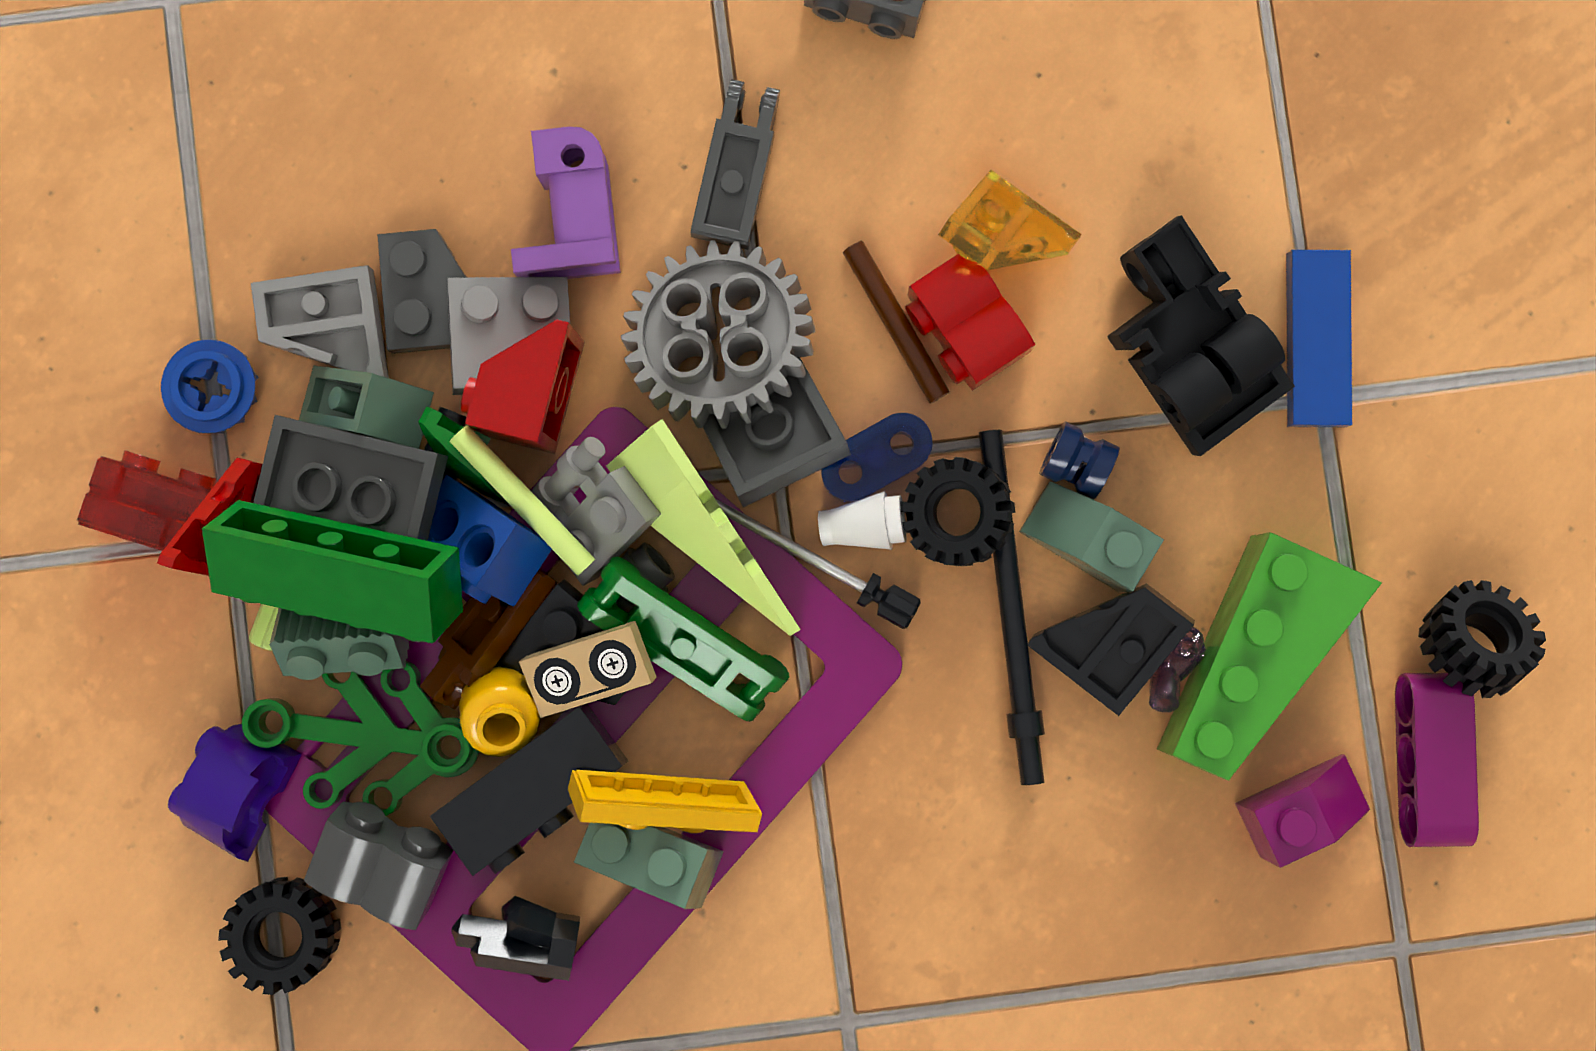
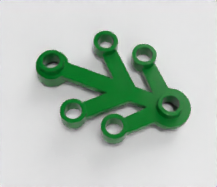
(374, 736)

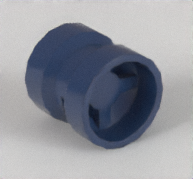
(1079, 460)

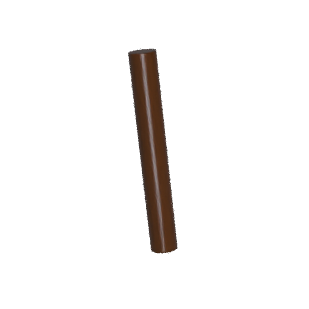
(896, 322)

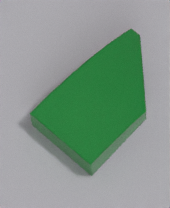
(438, 432)

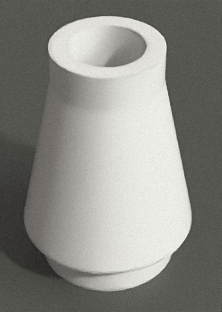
(864, 523)

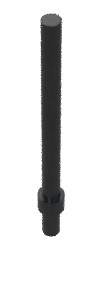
(1025, 721)

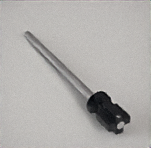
(893, 604)

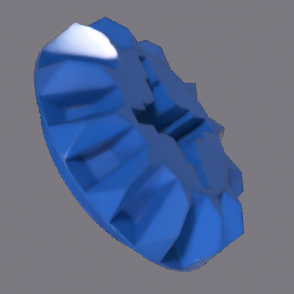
(199, 362)

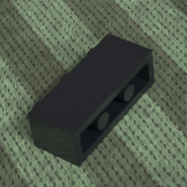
(526, 792)

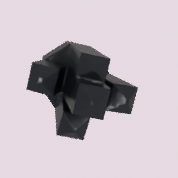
(524, 942)

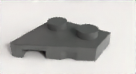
(415, 289)

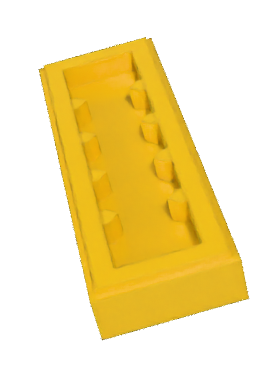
(663, 801)

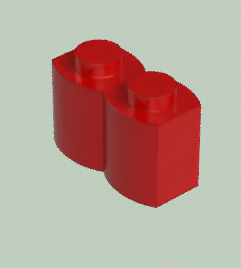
(969, 320)

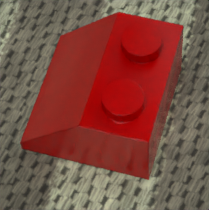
(526, 388)

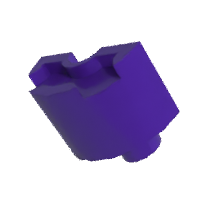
(230, 788)

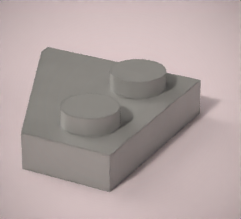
(495, 314)
(324, 318)

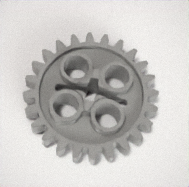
(771, 326)

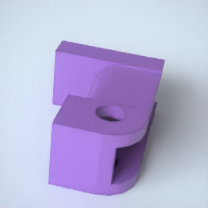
(579, 208)

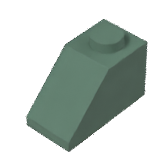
(365, 405)
(1092, 537)

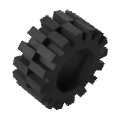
(922, 512)
(1500, 621)
(245, 943)

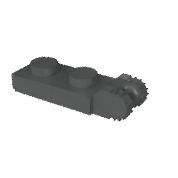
(735, 171)

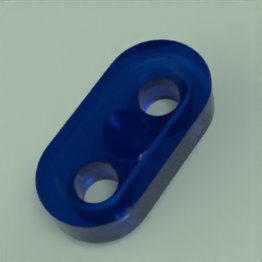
(877, 460)

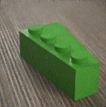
(1261, 649)

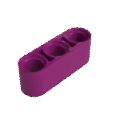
(1436, 762)

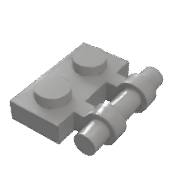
(609, 515)

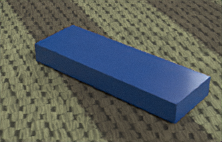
(1319, 338)

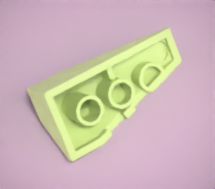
(696, 521)

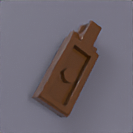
(480, 639)

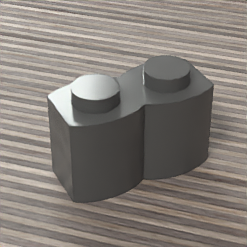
(378, 864)

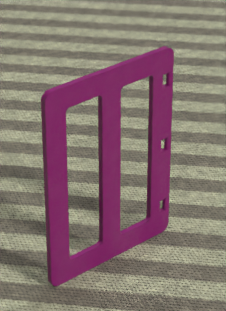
(556, 1011)

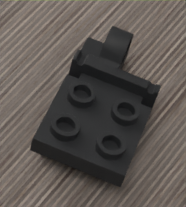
(1197, 345)

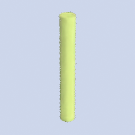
(522, 500)

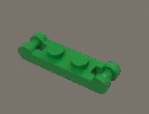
(684, 641)

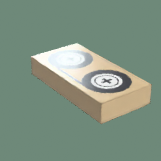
(588, 669)

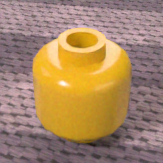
(498, 713)

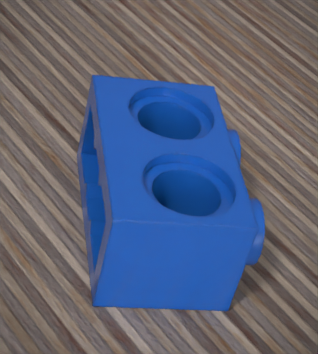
(494, 548)

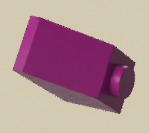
(1304, 812)

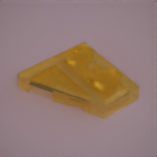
(1006, 227)

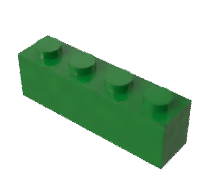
(334, 570)

